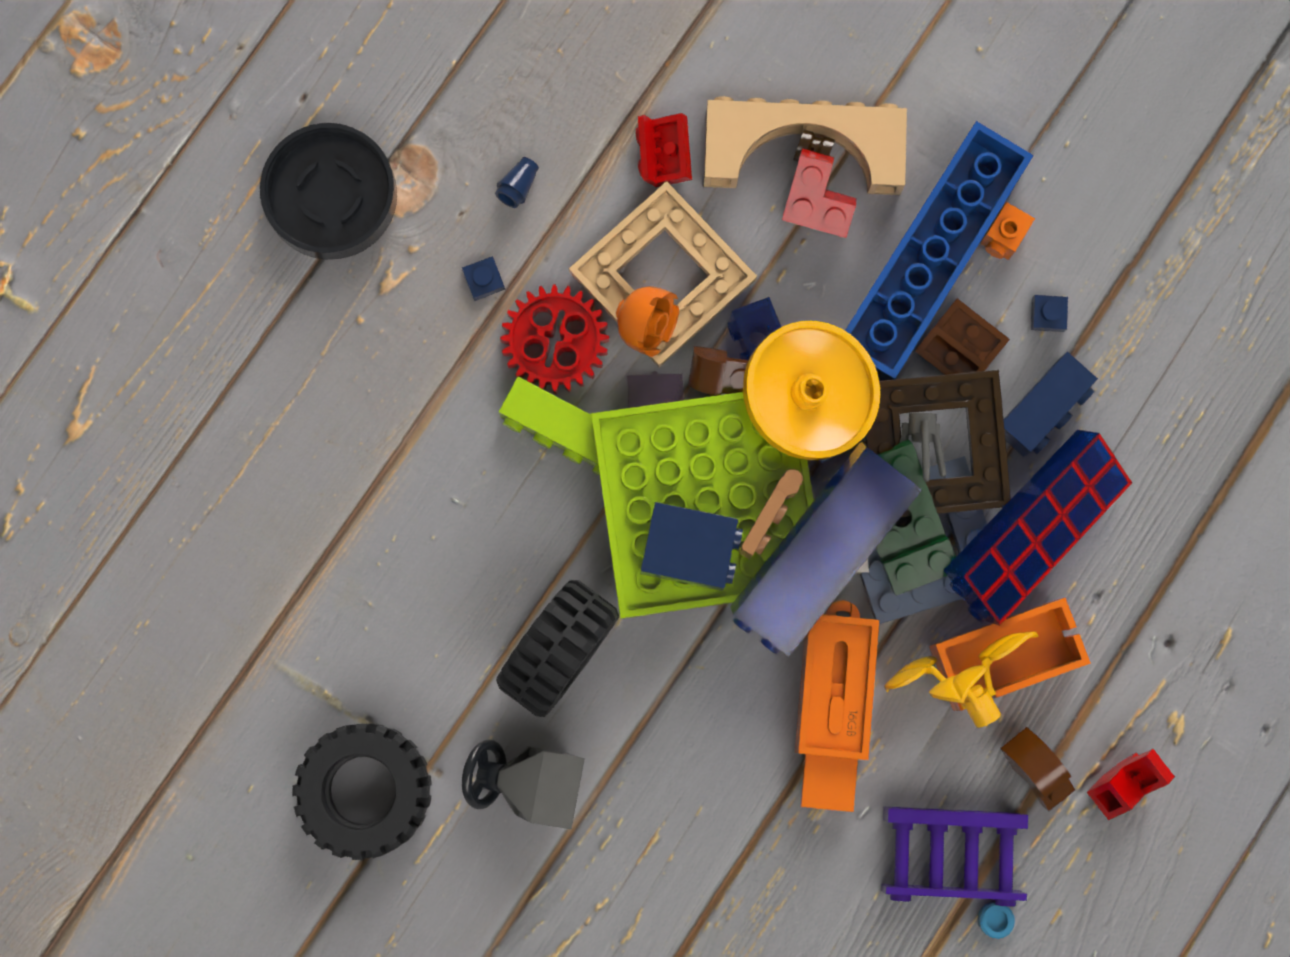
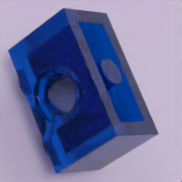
(751, 319)

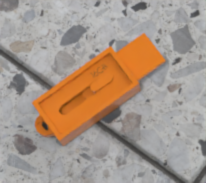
(836, 705)

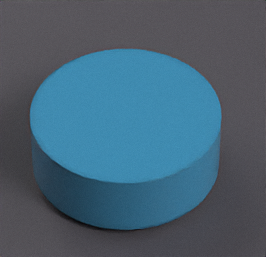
(996, 920)

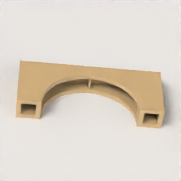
(868, 133)

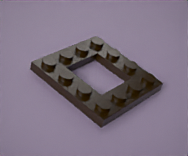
(986, 434)

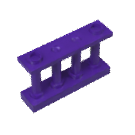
(972, 824)

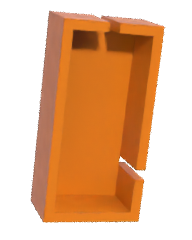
(1030, 662)

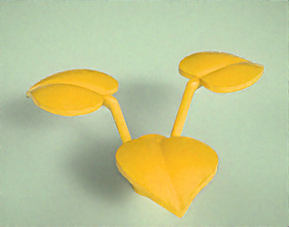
(959, 688)

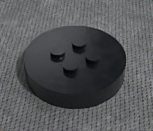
(328, 191)

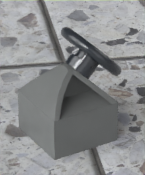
(536, 783)

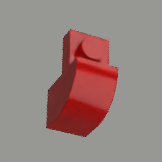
(1129, 782)

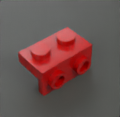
(664, 149)

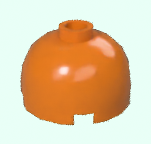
(647, 319)

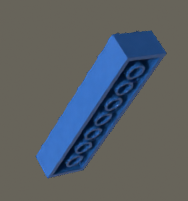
(937, 248)

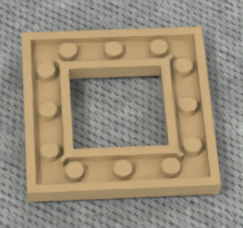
(669, 212)

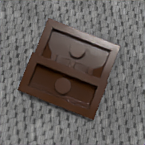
(962, 342)

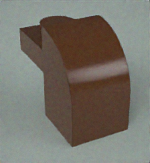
(715, 372)
(1039, 768)

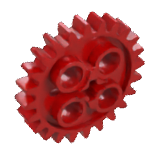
(525, 332)

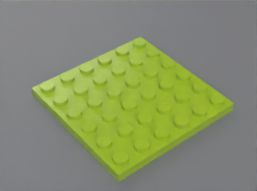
(694, 458)

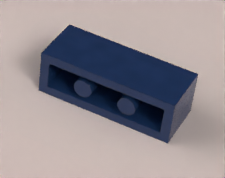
(1048, 405)

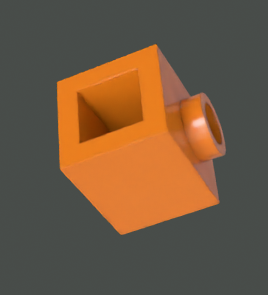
(1006, 231)

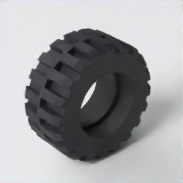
(557, 648)
(315, 796)

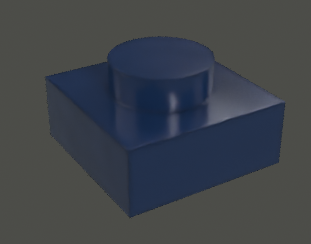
(483, 278)
(1049, 313)

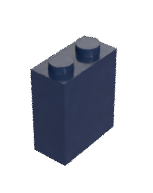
(691, 547)

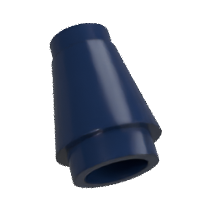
(516, 183)

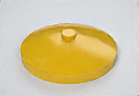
(811, 390)

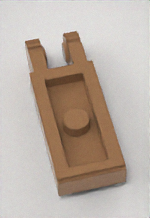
(772, 512)

